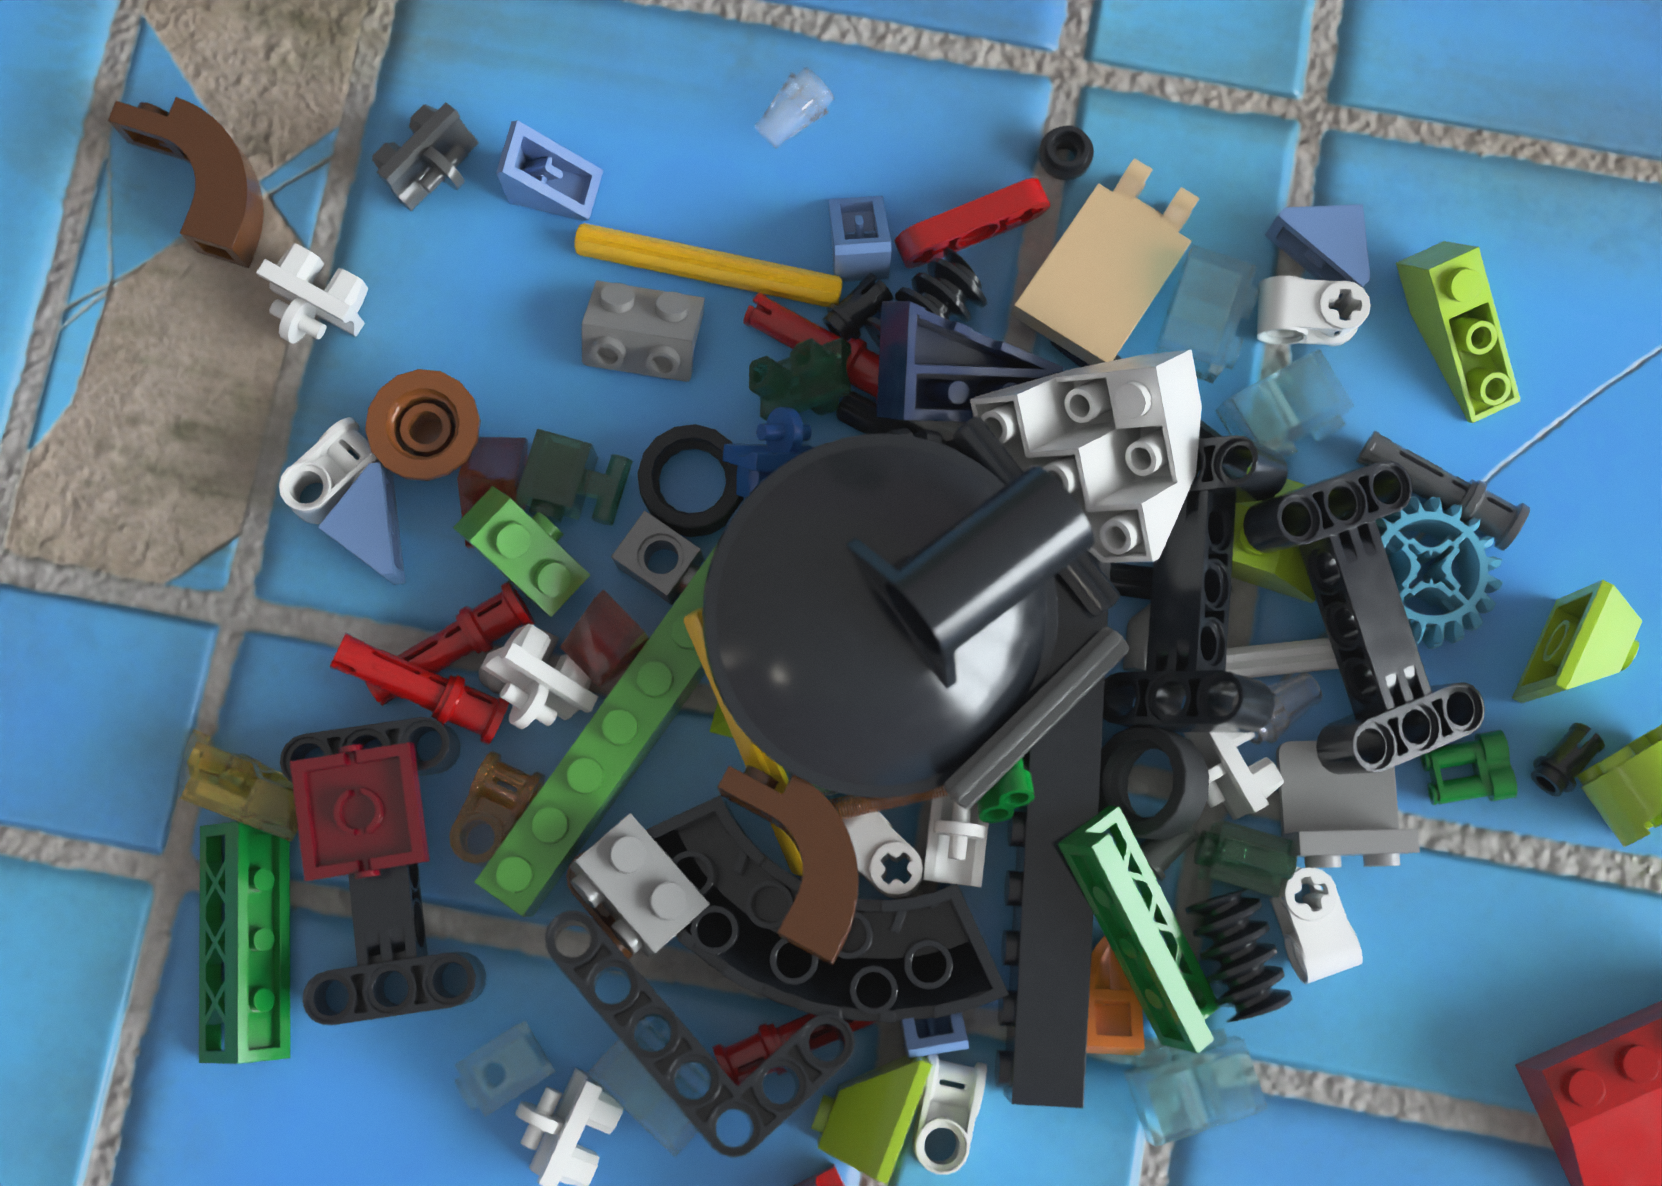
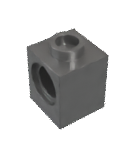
(642, 542)

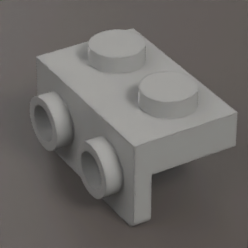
(641, 330)
(637, 887)

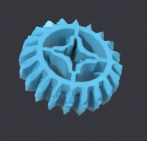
(1439, 584)

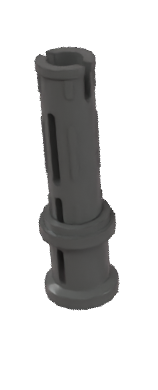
(1497, 516)

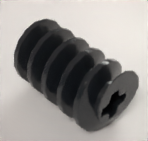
(941, 291)
(1240, 955)

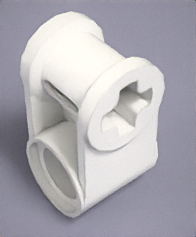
(1301, 312)
(327, 464)
(874, 844)
(1317, 930)
(950, 1109)

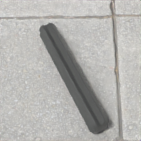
(1036, 717)

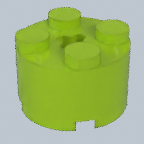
(1628, 787)

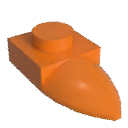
(1114, 1010)

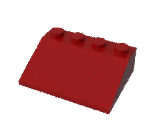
(1604, 1101)

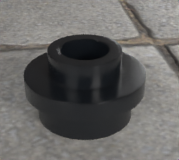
(1067, 138)

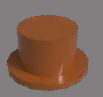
(423, 425)

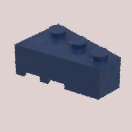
(939, 364)

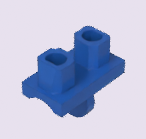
(784, 440)

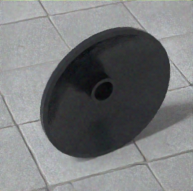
(886, 609)

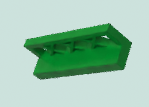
(1134, 935)
(250, 943)

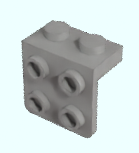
(1339, 813)

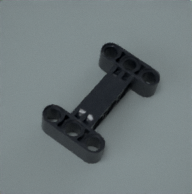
(1193, 605)
(1365, 620)
(387, 906)

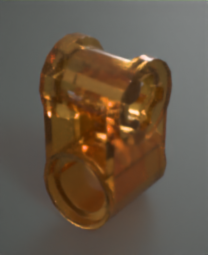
(493, 805)

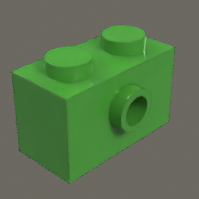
(523, 549)

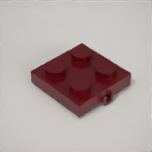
(359, 811)

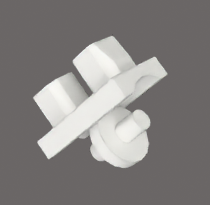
(293, 281)
(534, 686)
(1230, 780)
(954, 844)
(558, 1153)

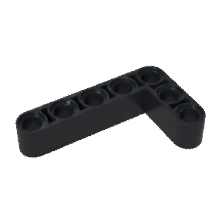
(684, 1048)

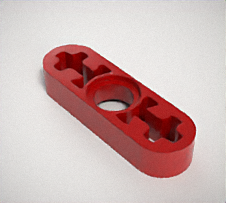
(972, 222)

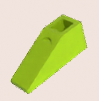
(1460, 325)

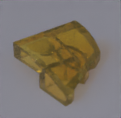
(237, 787)

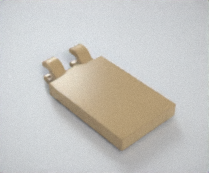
(1106, 269)

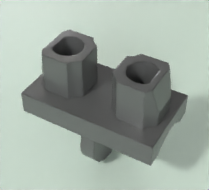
(427, 157)

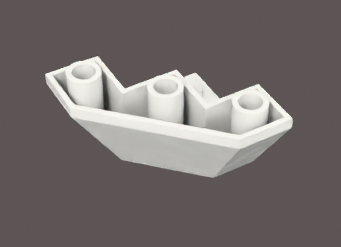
(1114, 438)

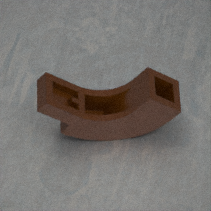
(227, 198)
(830, 877)

